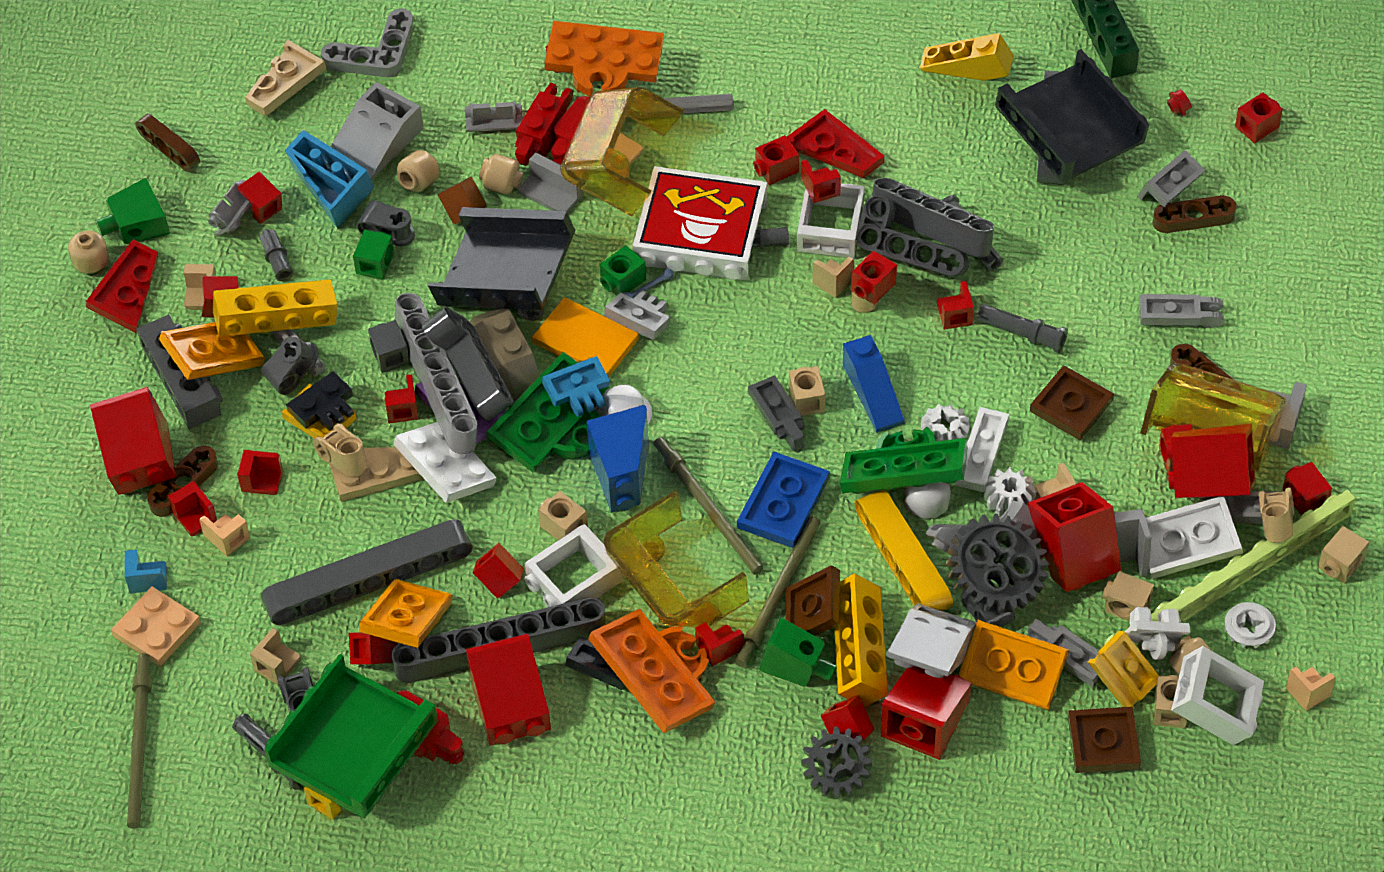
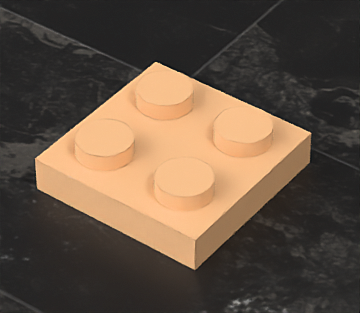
(156, 626)

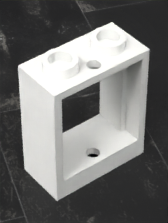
(830, 240)
(593, 587)
(1190, 689)

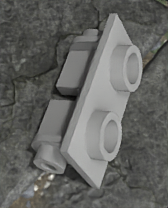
(486, 118)
(226, 216)

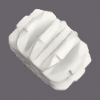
(1007, 487)

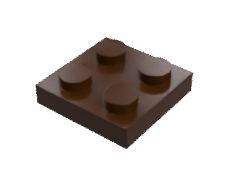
(1071, 402)
(815, 601)
(1104, 739)

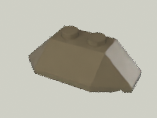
(507, 349)

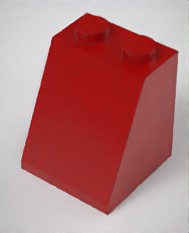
(133, 440)
(1212, 462)
(1078, 536)
(508, 689)
(924, 710)

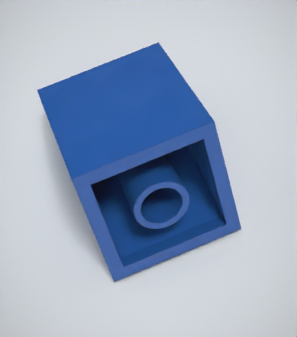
(619, 455)

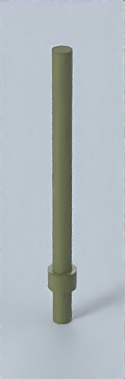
(676, 464)
(754, 635)
(141, 686)

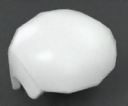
(928, 500)

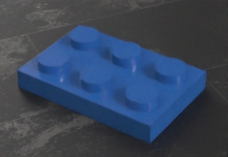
(783, 499)

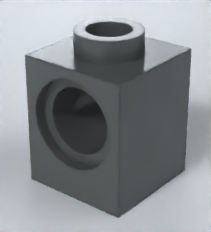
(388, 346)

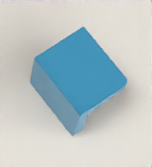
(143, 576)

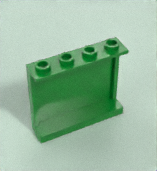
(349, 738)

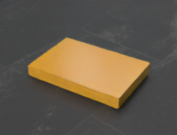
(585, 335)
(203, 353)
(405, 613)
(1013, 665)

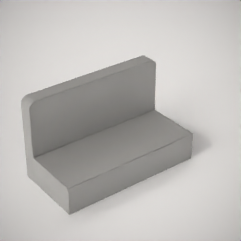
(1173, 179)
(548, 186)
(1289, 416)
(1134, 538)

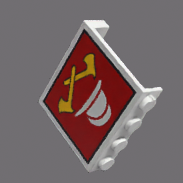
(700, 222)

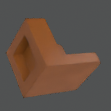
(461, 195)

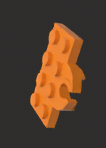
(603, 55)
(656, 668)

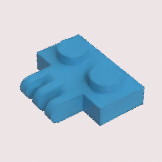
(578, 385)

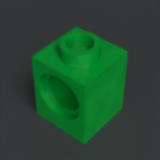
(373, 254)
(622, 271)

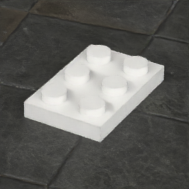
(445, 471)
(1191, 537)

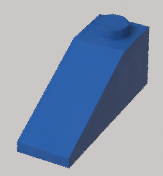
(872, 383)

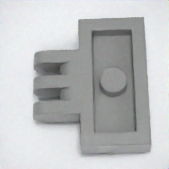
(639, 313)

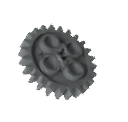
(997, 563)

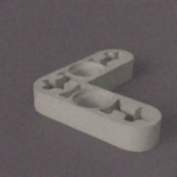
(377, 57)

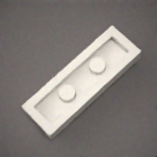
(983, 448)

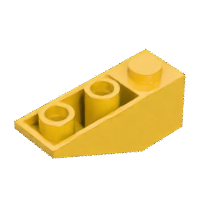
(971, 58)

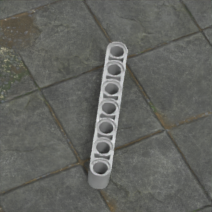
(437, 376)

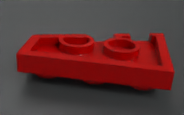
(836, 144)
(125, 286)

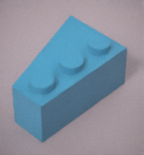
(329, 176)

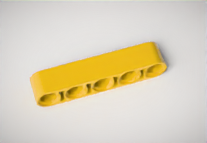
(903, 551)

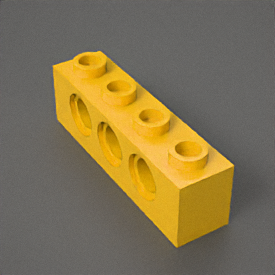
(274, 307)
(860, 641)

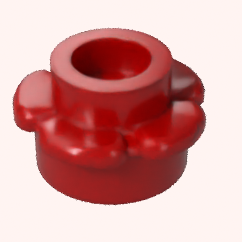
(1179, 102)

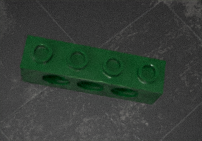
(1109, 36)

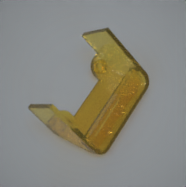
(591, 155)
(1212, 401)
(637, 549)

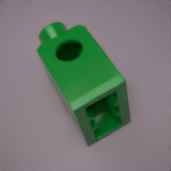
(134, 214)
(795, 655)

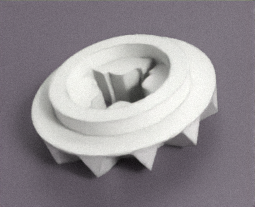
(958, 422)
(1257, 616)

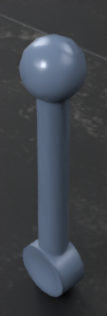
(667, 274)

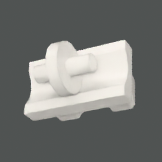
(1155, 635)

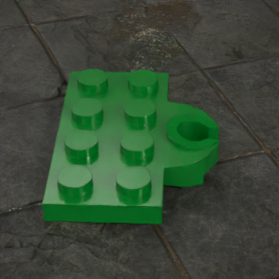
(538, 428)
(904, 463)

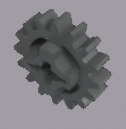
(824, 756)

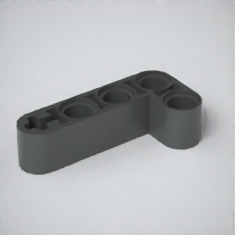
(913, 244)
(470, 360)

